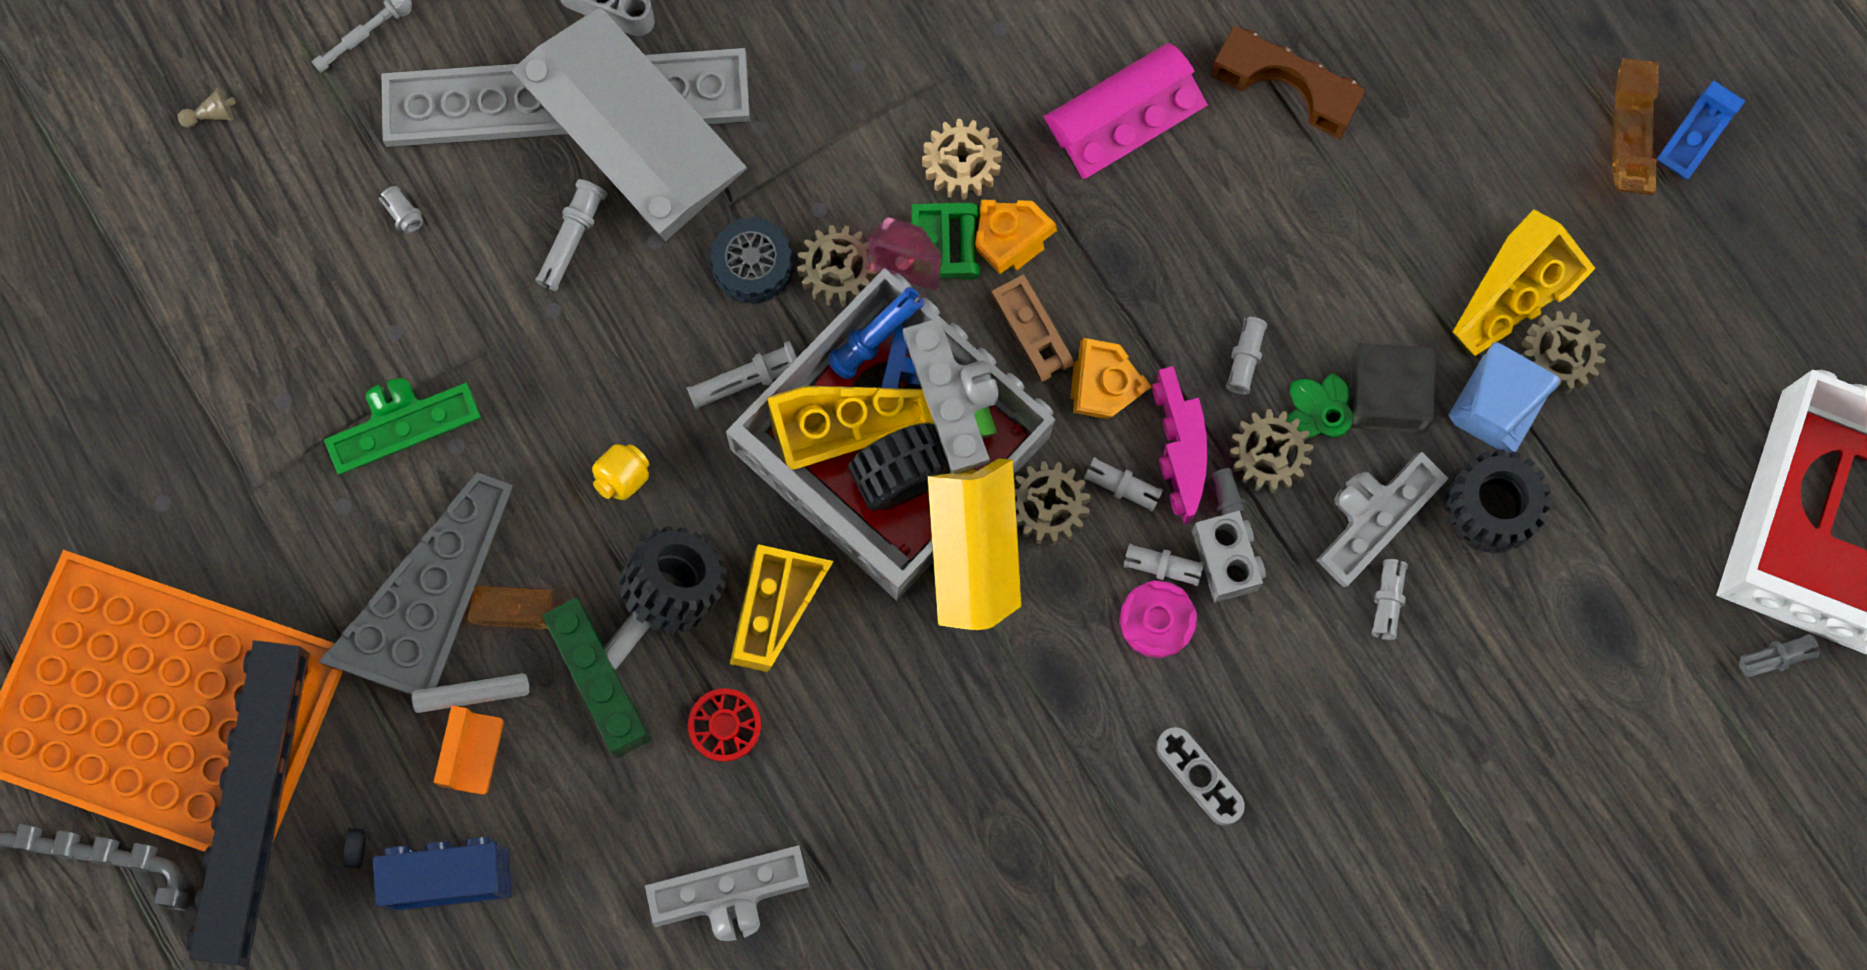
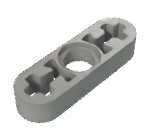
(1225, 793)

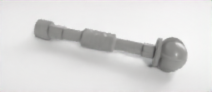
(357, 35)

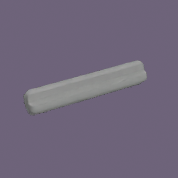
(470, 693)

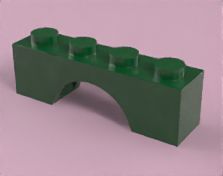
(596, 677)

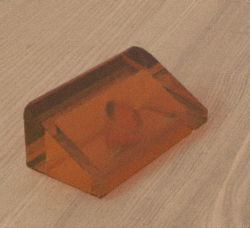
(509, 607)

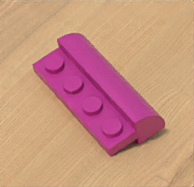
(1126, 109)

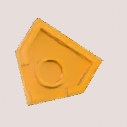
(1011, 233)
(1104, 380)

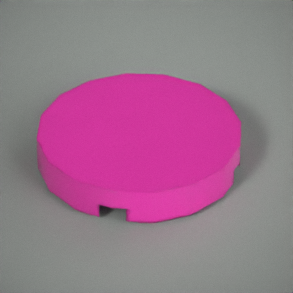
(1158, 619)

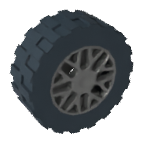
(751, 260)

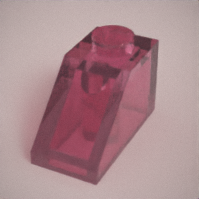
(905, 251)

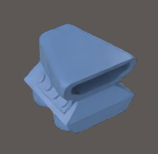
(1502, 398)

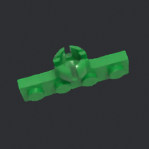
(400, 423)

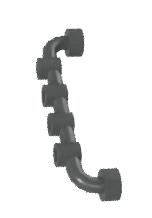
(103, 852)

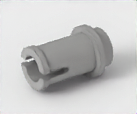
(406, 217)

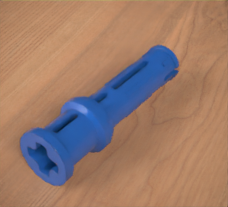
(864, 343)

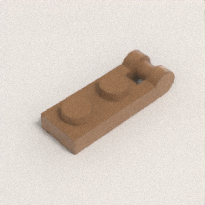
(1031, 327)

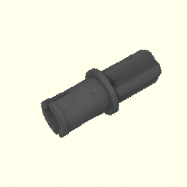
(1779, 656)

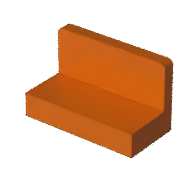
(468, 751)

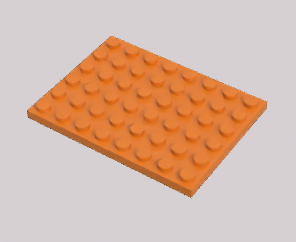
(133, 699)

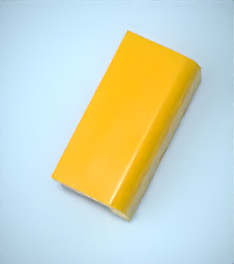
(975, 546)

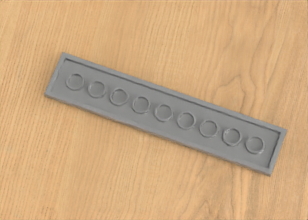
(496, 105)

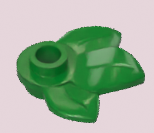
(1316, 402)

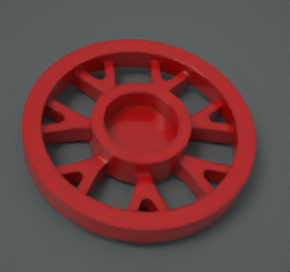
(724, 725)

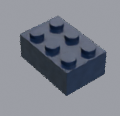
(441, 875)

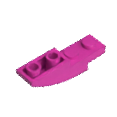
(1186, 457)

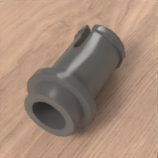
(1226, 492)

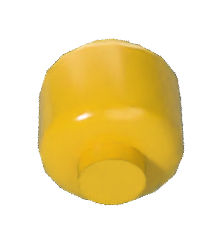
(620, 472)

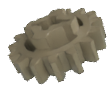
(827, 274)
(1569, 336)
(1265, 436)
(1062, 507)

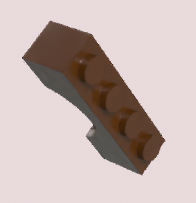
(1249, 60)

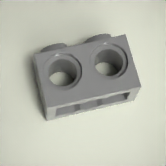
(1220, 557)

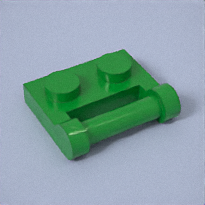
(935, 222)

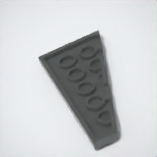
(417, 612)

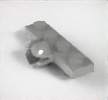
(952, 394)
(1377, 515)
(728, 892)

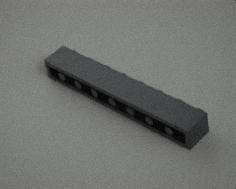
(249, 804)

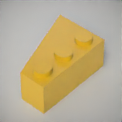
(773, 602)

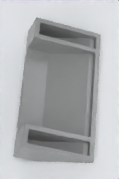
(630, 121)

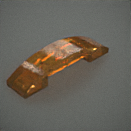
(1633, 127)

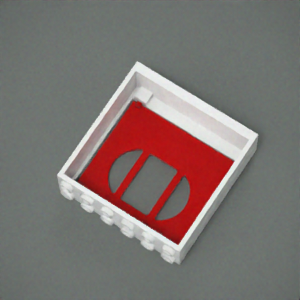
(1778, 556)

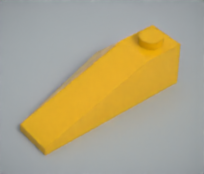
(1528, 273)
(833, 421)

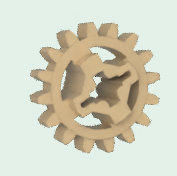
(945, 159)

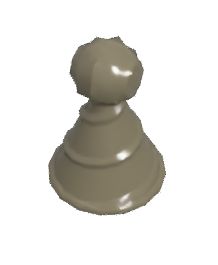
(213, 108)

